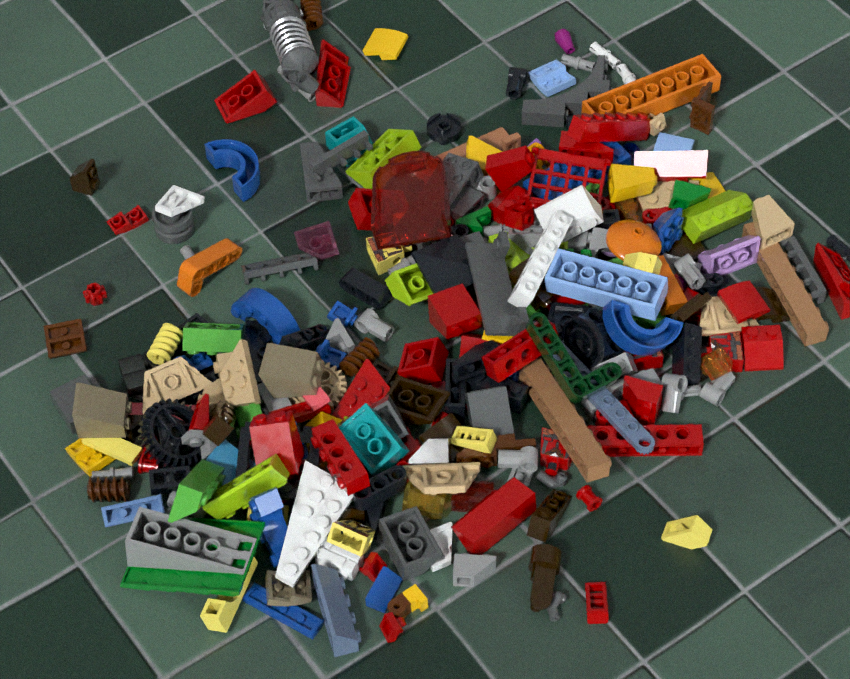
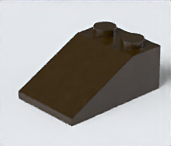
(417, 401)

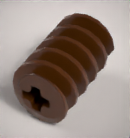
(312, 13)
(353, 362)
(109, 490)

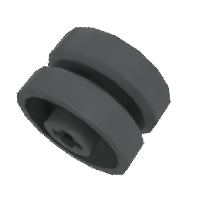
(173, 229)

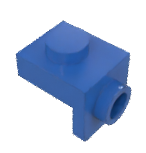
(344, 313)
(330, 354)

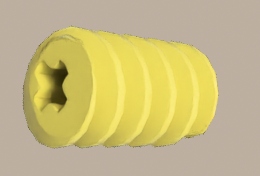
(165, 344)

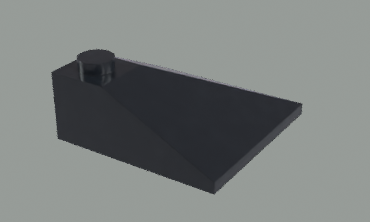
(444, 264)

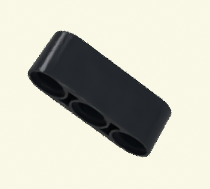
(365, 288)
(381, 488)

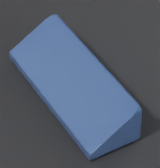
(126, 511)

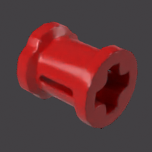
(589, 498)

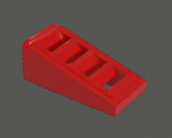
(201, 414)
(598, 607)

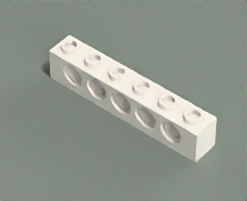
(540, 259)

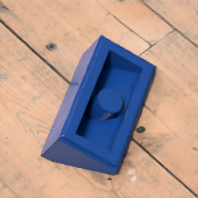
(383, 590)

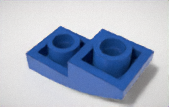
(198, 361)

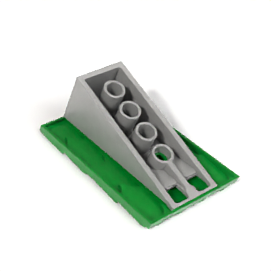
(189, 554)

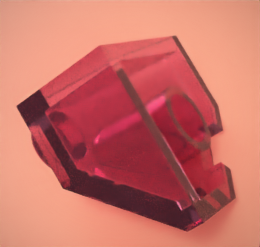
(317, 240)

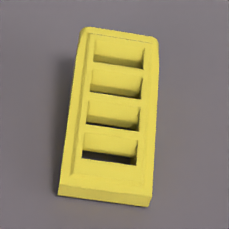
(484, 444)

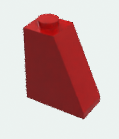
(509, 166)

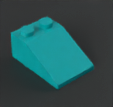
(373, 440)

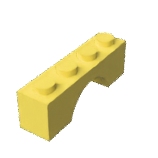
(220, 611)

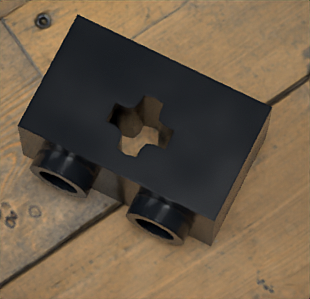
(167, 479)

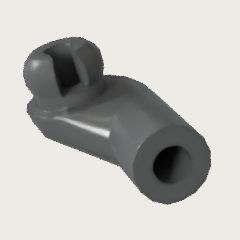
(552, 482)
(557, 598)

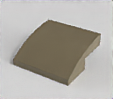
(283, 595)

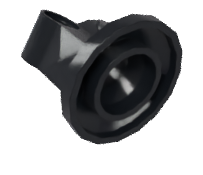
(589, 339)

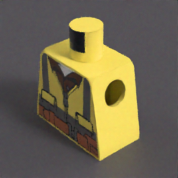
(385, 258)
(355, 536)

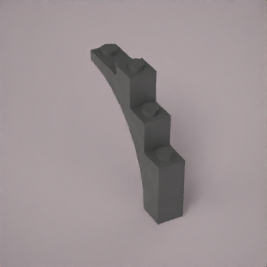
(555, 109)

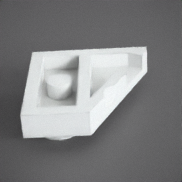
(178, 201)
(443, 538)

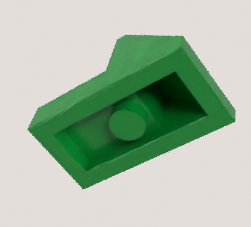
(476, 220)

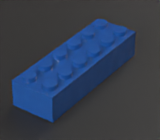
(620, 157)

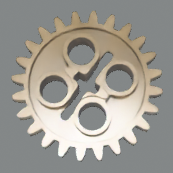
(333, 385)

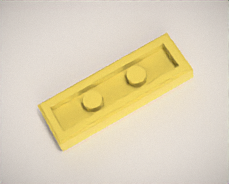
(116, 448)

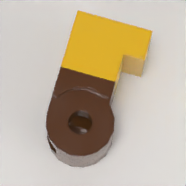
(408, 602)

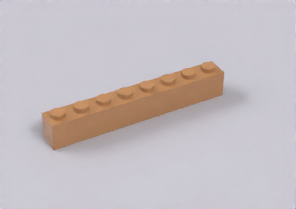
(791, 291)
(565, 421)

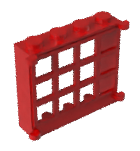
(570, 160)

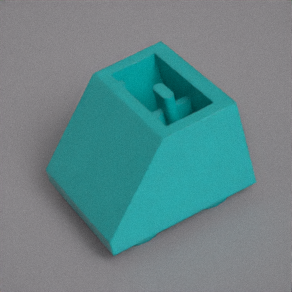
(342, 133)

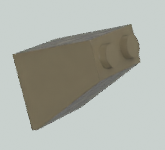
(291, 371)
(100, 412)

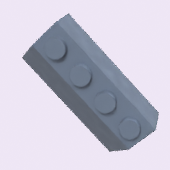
(335, 610)

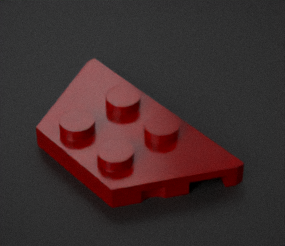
(365, 388)

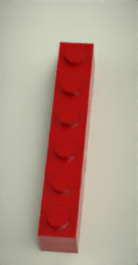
(609, 127)

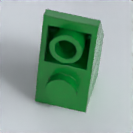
(687, 194)

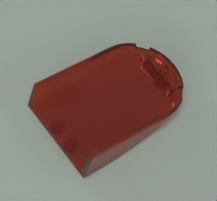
(410, 201)

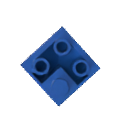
(669, 228)

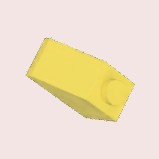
(643, 261)
(687, 532)

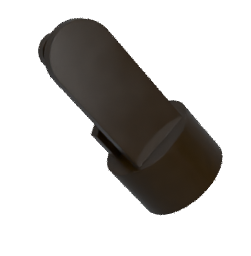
(544, 566)

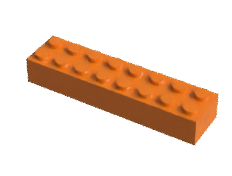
(657, 91)

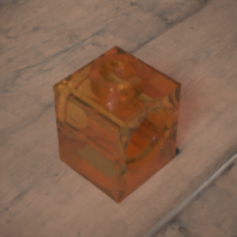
(716, 364)

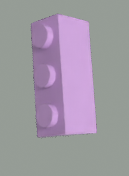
(730, 256)

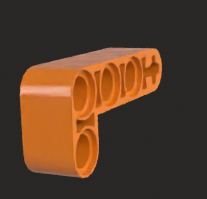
(206, 263)

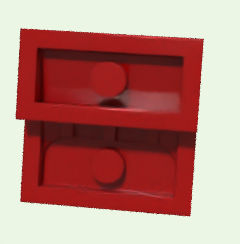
(743, 301)

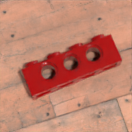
(512, 355)
(340, 457)

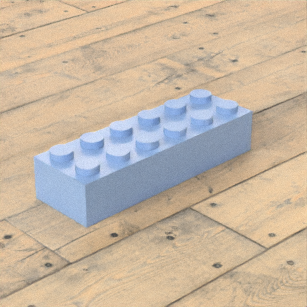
(603, 281)

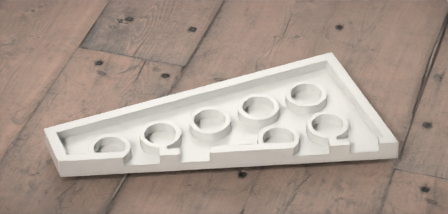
(314, 510)

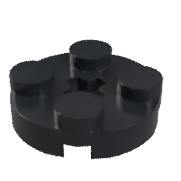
(440, 135)

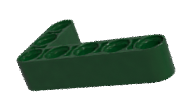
(566, 364)

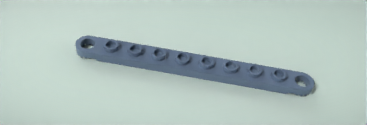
(614, 411)

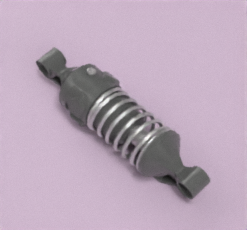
(292, 43)

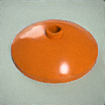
(632, 237)

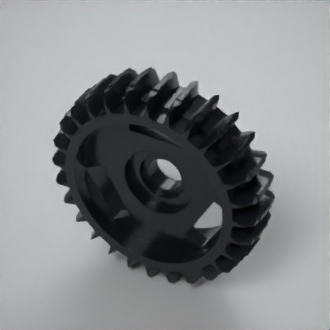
(168, 446)

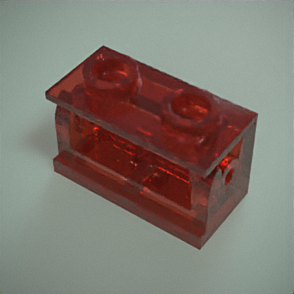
(475, 493)

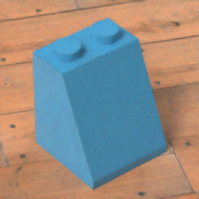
(226, 456)

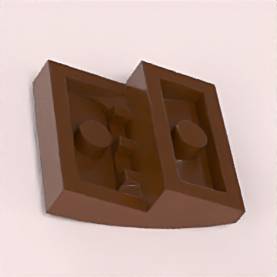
(65, 338)

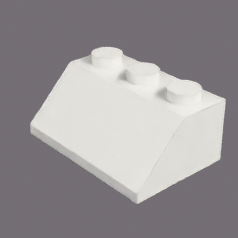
(576, 204)

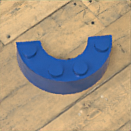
(240, 157)
(267, 311)
(634, 338)
(268, 508)

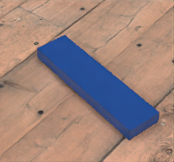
(292, 616)

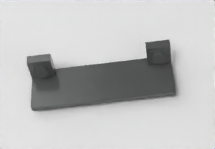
(458, 173)
(494, 287)

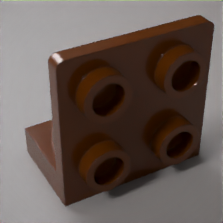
(702, 111)

